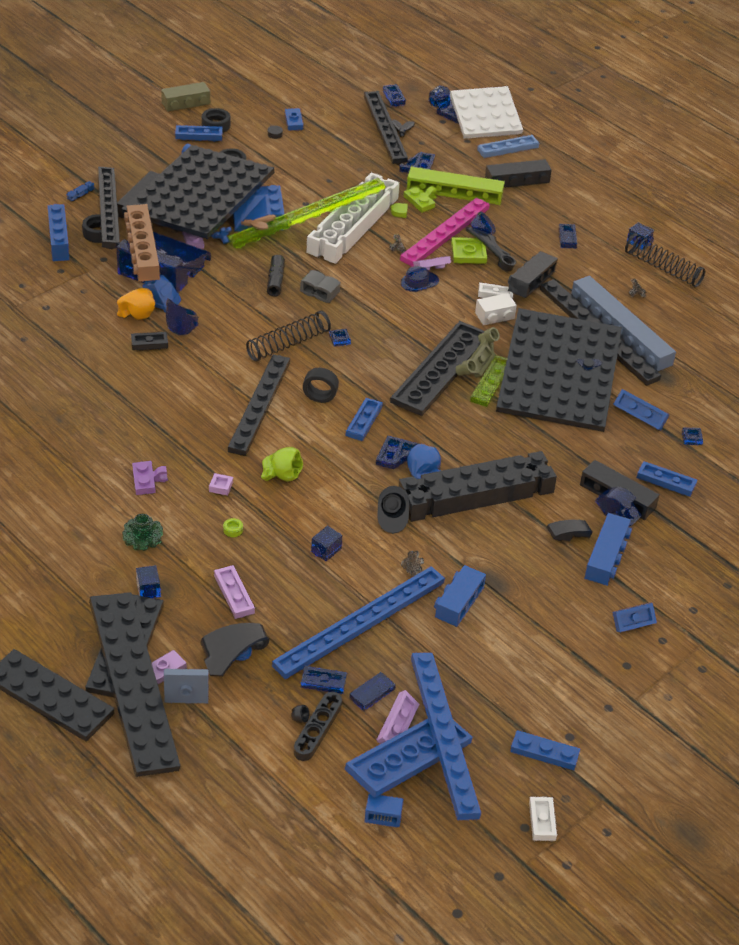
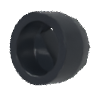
(300, 713)

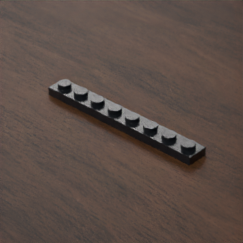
(385, 127)
(258, 405)

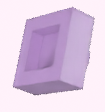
(221, 484)

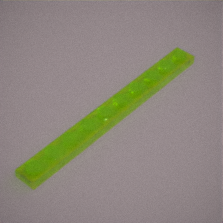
(312, 210)

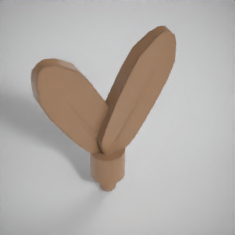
(259, 223)

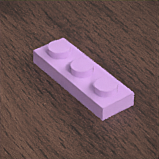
(234, 592)
(399, 717)

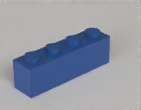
(58, 232)
(608, 548)

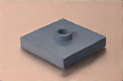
(186, 686)

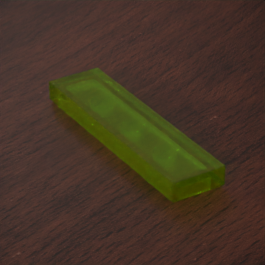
(490, 382)

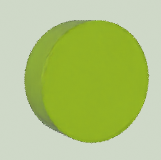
(233, 527)

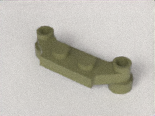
(482, 356)

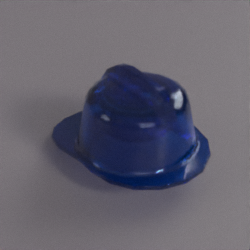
(483, 223)
(418, 278)

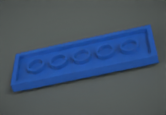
(399, 758)

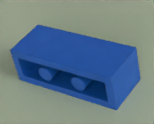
(459, 595)

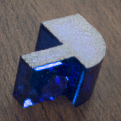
(619, 501)

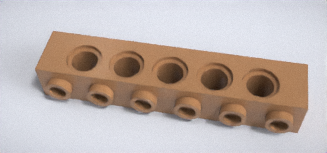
(141, 243)

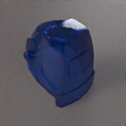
(180, 319)

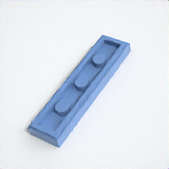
(508, 146)

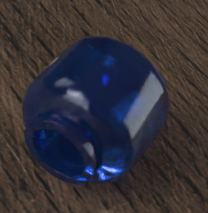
(439, 96)

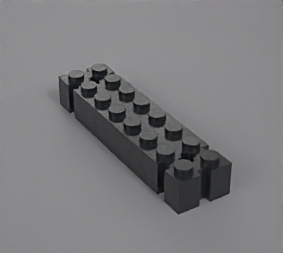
(478, 485)

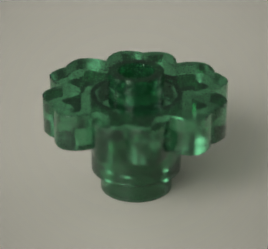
(142, 532)

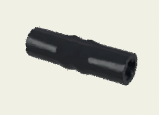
(275, 275)

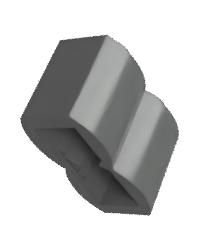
(320, 286)

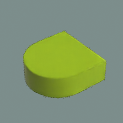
(399, 210)

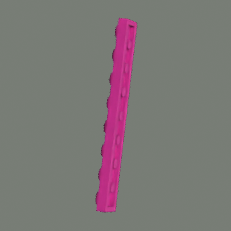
(444, 232)

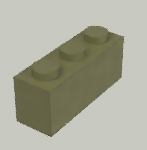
(185, 96)

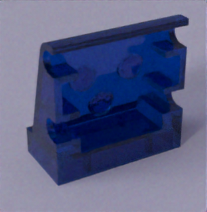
(175, 260)

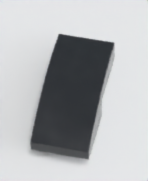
(566, 529)

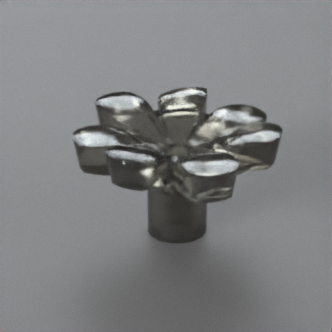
(398, 244)
(637, 289)
(412, 563)

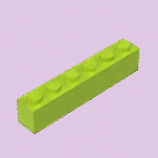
(456, 185)

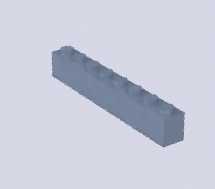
(633, 331)

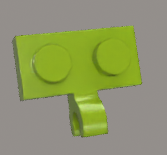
(421, 200)

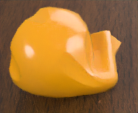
(137, 303)

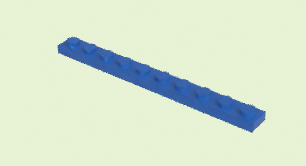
(357, 622)
(445, 737)

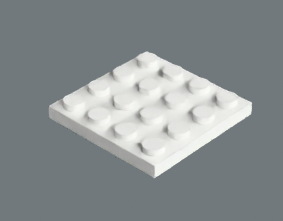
(486, 112)

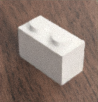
(495, 309)

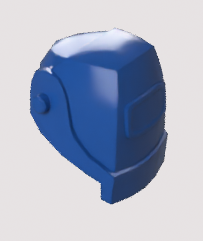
(161, 291)

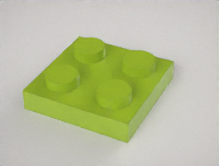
(468, 250)

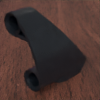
(228, 642)

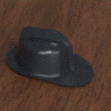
(393, 509)

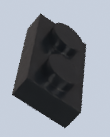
(150, 340)

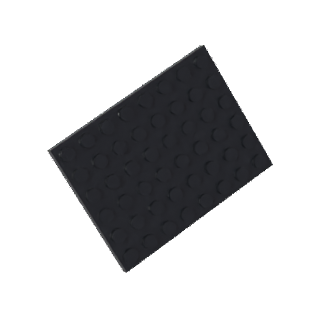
(201, 190)
(546, 379)

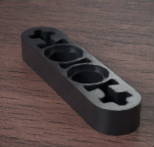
(316, 725)

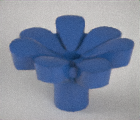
(222, 234)

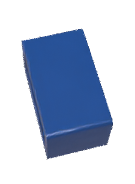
(384, 810)

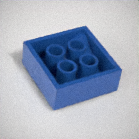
(263, 202)

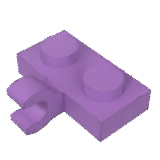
(145, 477)

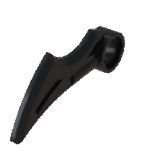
(506, 261)

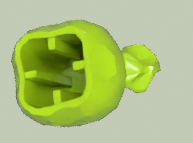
(284, 464)

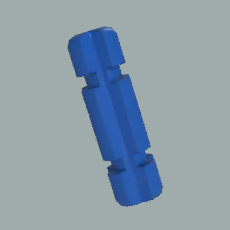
(80, 191)

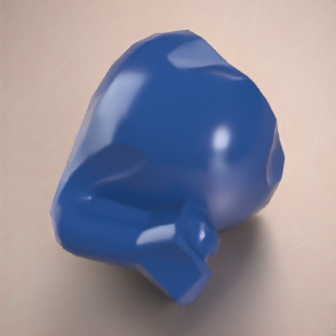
(423, 460)

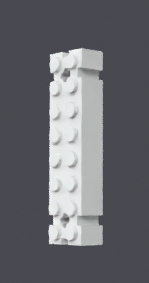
(350, 222)

